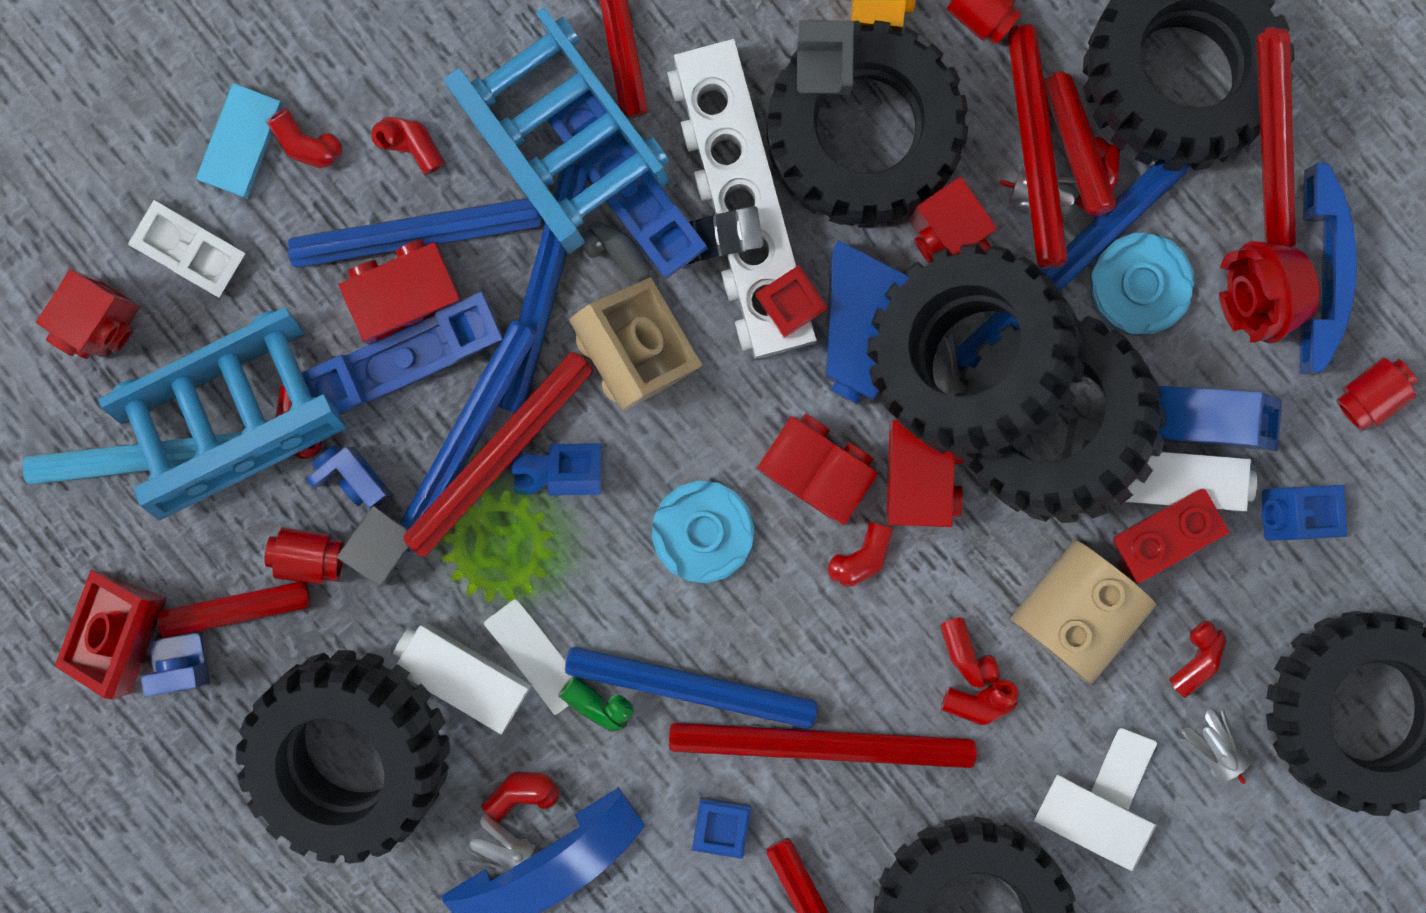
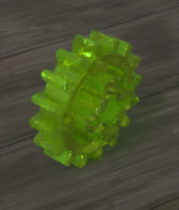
(480, 559)

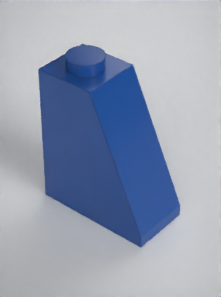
(855, 293)
(1221, 418)

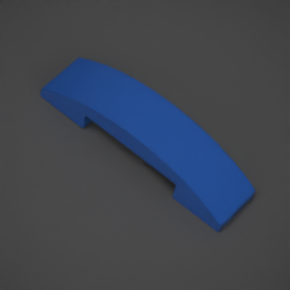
(1327, 203)
(642, 204)
(406, 355)
(558, 869)

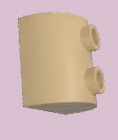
(634, 343)
(1083, 611)

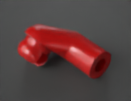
(301, 147)

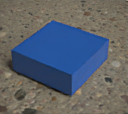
(721, 828)

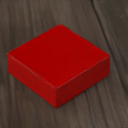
(791, 301)

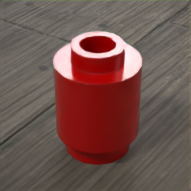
(985, 17)
(1377, 393)
(304, 556)

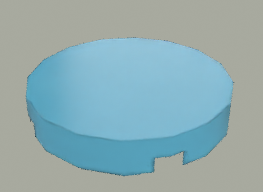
(1141, 284)
(702, 531)

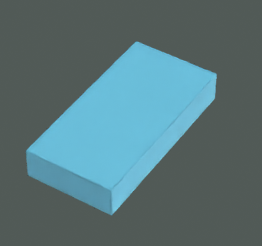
(238, 141)

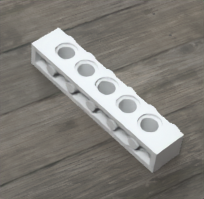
(720, 70)

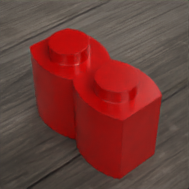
(817, 469)

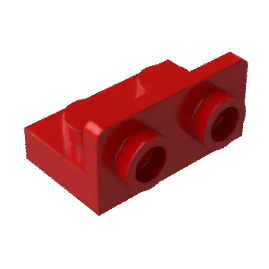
(1169, 536)

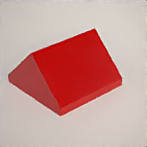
(109, 635)

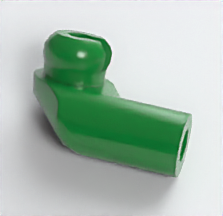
(588, 703)

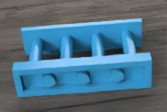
(507, 135)
(261, 441)

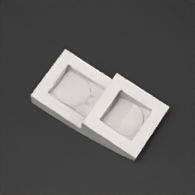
(186, 248)
(1095, 823)

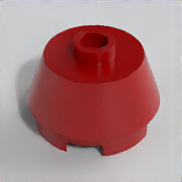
(1268, 290)

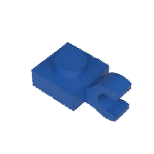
(566, 470)

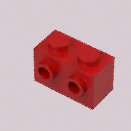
(951, 220)
(399, 291)
(87, 317)
(920, 482)

